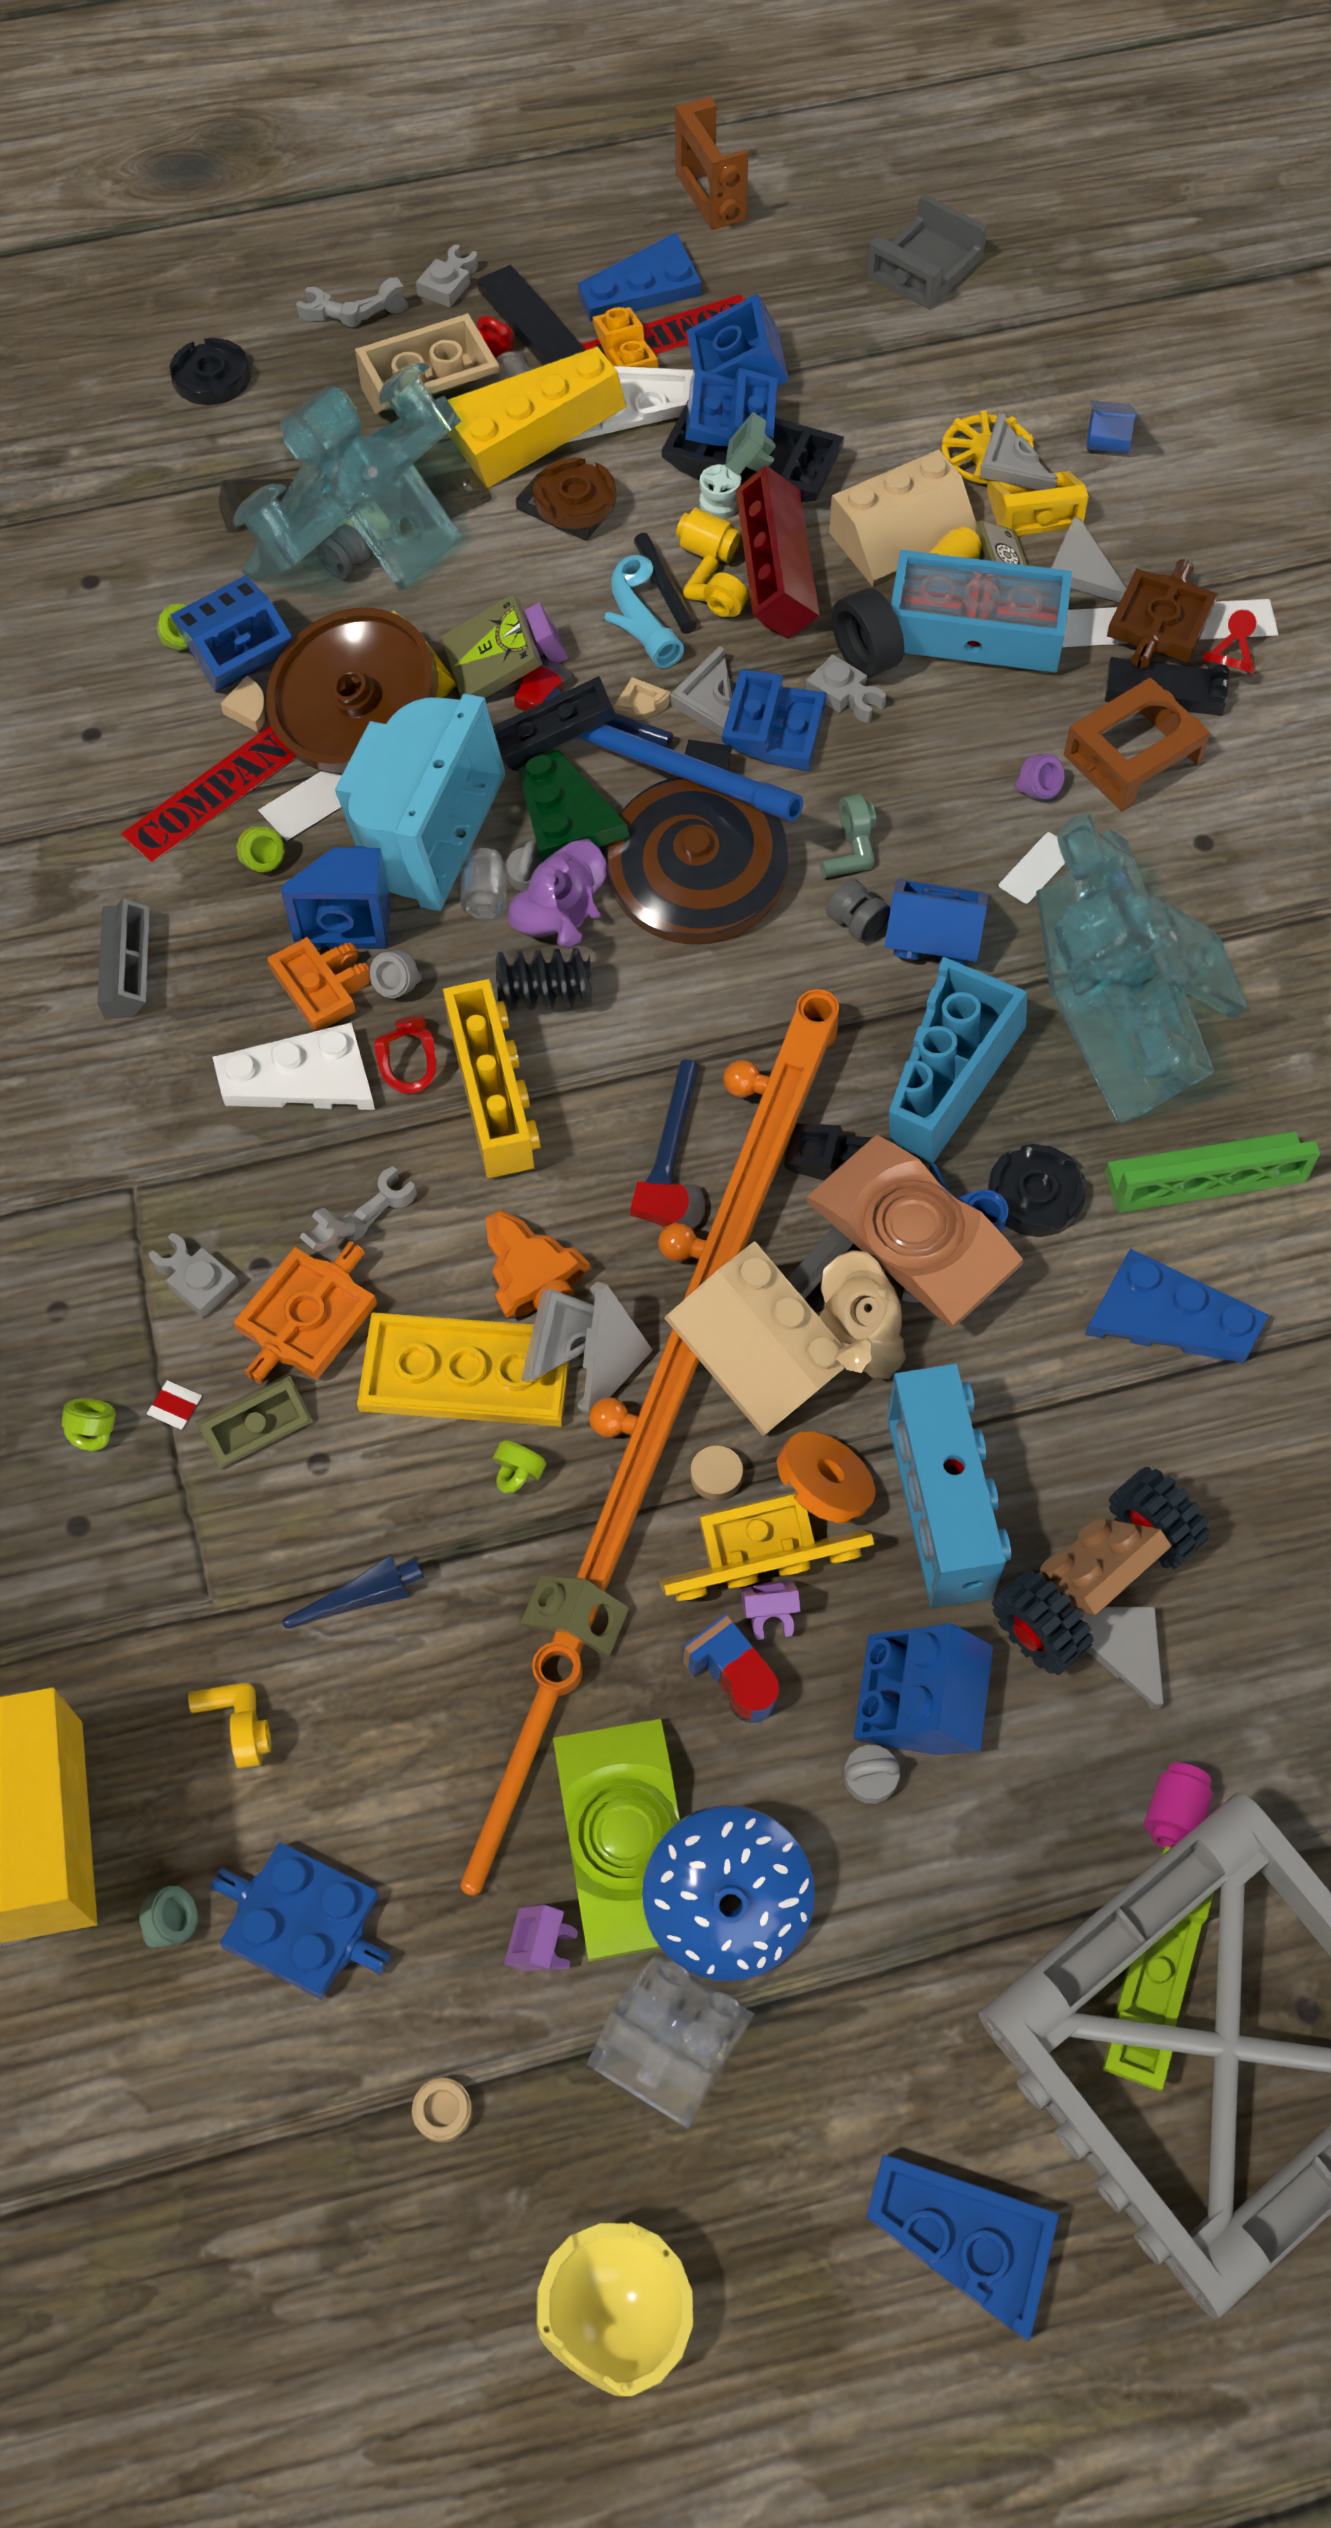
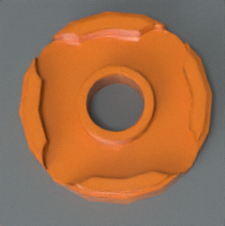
(848, 1486)

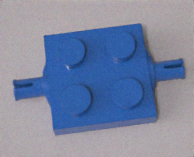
(300, 1920)

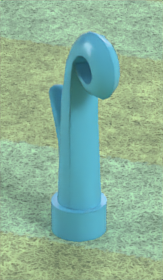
(659, 642)

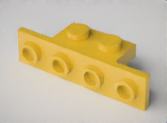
(757, 1540)

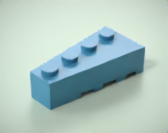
(955, 1053)

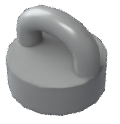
(522, 865)
(394, 973)
(871, 1774)

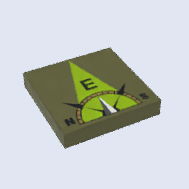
(491, 649)

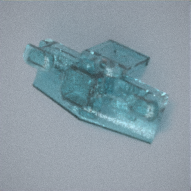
(356, 480)
(1101, 948)

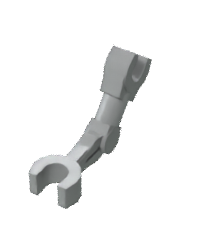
(350, 313)
(356, 1224)

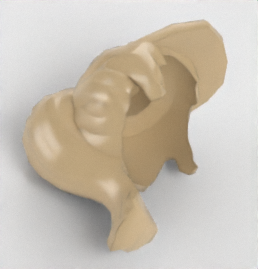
(869, 1338)

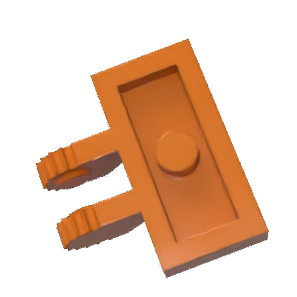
(312, 982)

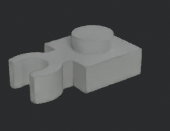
(447, 280)
(846, 687)
(196, 1279)

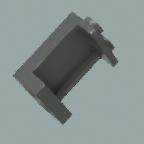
(928, 254)

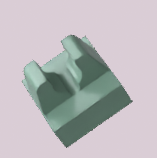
(750, 446)

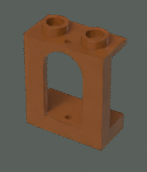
(699, 157)
(1109, 769)

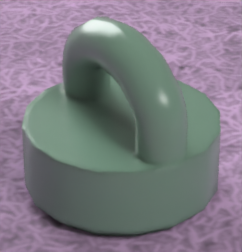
(167, 1917)

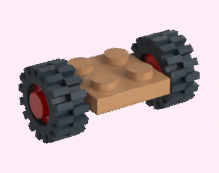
(1150, 1526)

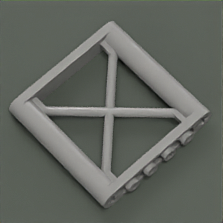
(1037, 2013)

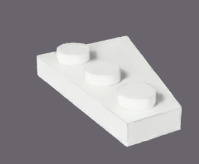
(649, 398)
(302, 1069)

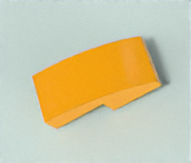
(623, 339)

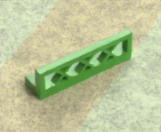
(1210, 1171)

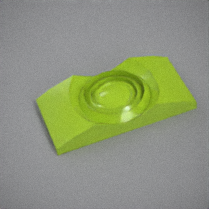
(616, 1811)

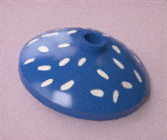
(719, 1855)

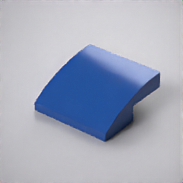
(723, 404)
(774, 720)

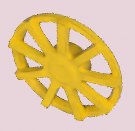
(979, 441)

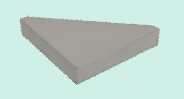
(1013, 460)
(1088, 564)
(706, 693)
(557, 1333)
(611, 1348)
(1129, 1648)

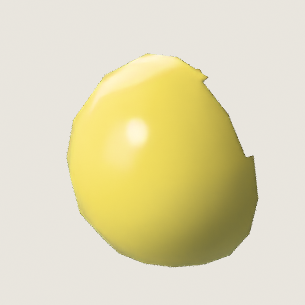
(615, 2307)

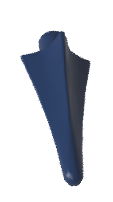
(376, 1585)

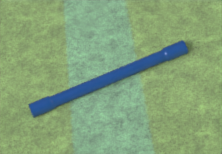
(761, 795)

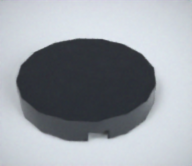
(210, 371)
(1039, 1188)

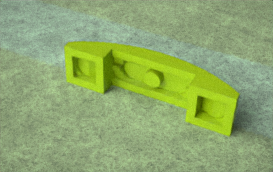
(1154, 1994)

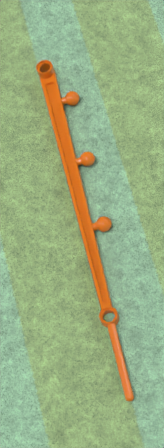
(747, 1189)

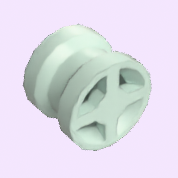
(718, 491)

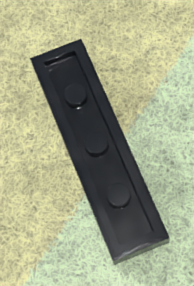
(528, 316)

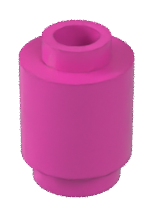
(1178, 1803)

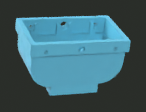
(422, 788)

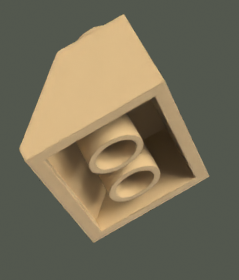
(449, 347)
(899, 511)
(757, 1338)

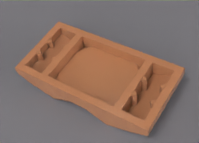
(916, 1229)

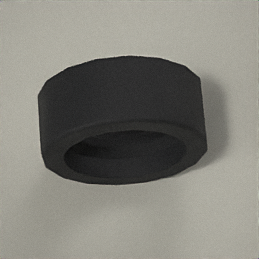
(868, 632)

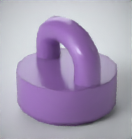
(1041, 776)

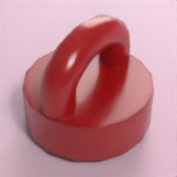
(496, 335)

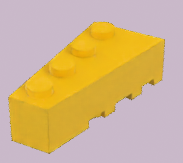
(534, 413)

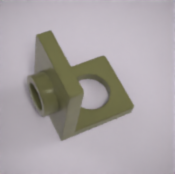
(566, 1605)

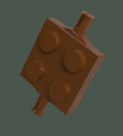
(1162, 614)

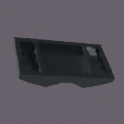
(800, 454)

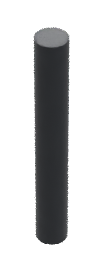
(666, 584)

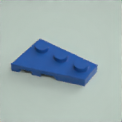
(642, 280)
(1173, 1309)
(969, 2236)

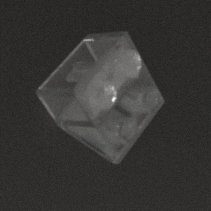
(670, 2039)

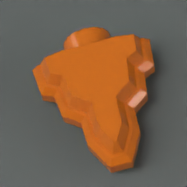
(529, 1264)

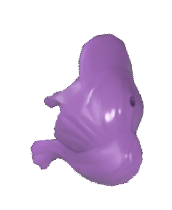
(560, 894)

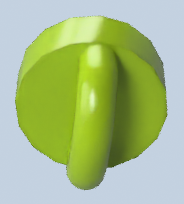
(167, 630)
(260, 848)
(88, 1418)
(518, 1460)

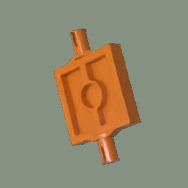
(305, 1313)

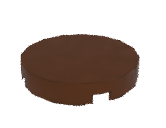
(574, 493)

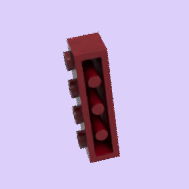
(777, 553)

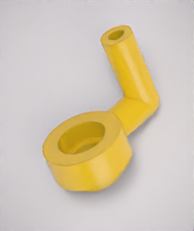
(723, 593)
(248, 1735)

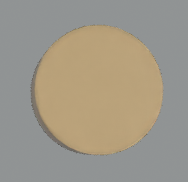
(716, 1473)
(442, 2110)

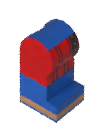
(735, 1667)

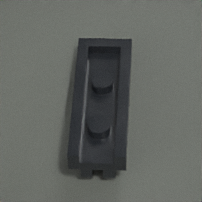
(1192, 687)
(554, 722)

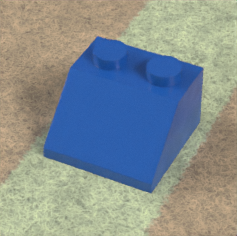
(739, 338)
(340, 900)
(936, 921)

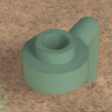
(856, 821)

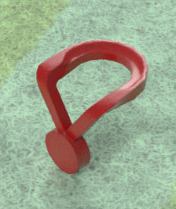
(1240, 625)
(417, 1027)

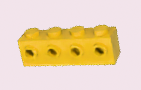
(489, 1078)

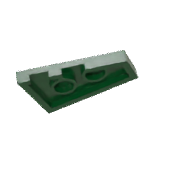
(565, 805)

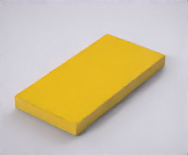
(456, 1371)

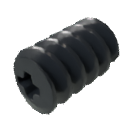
(543, 979)

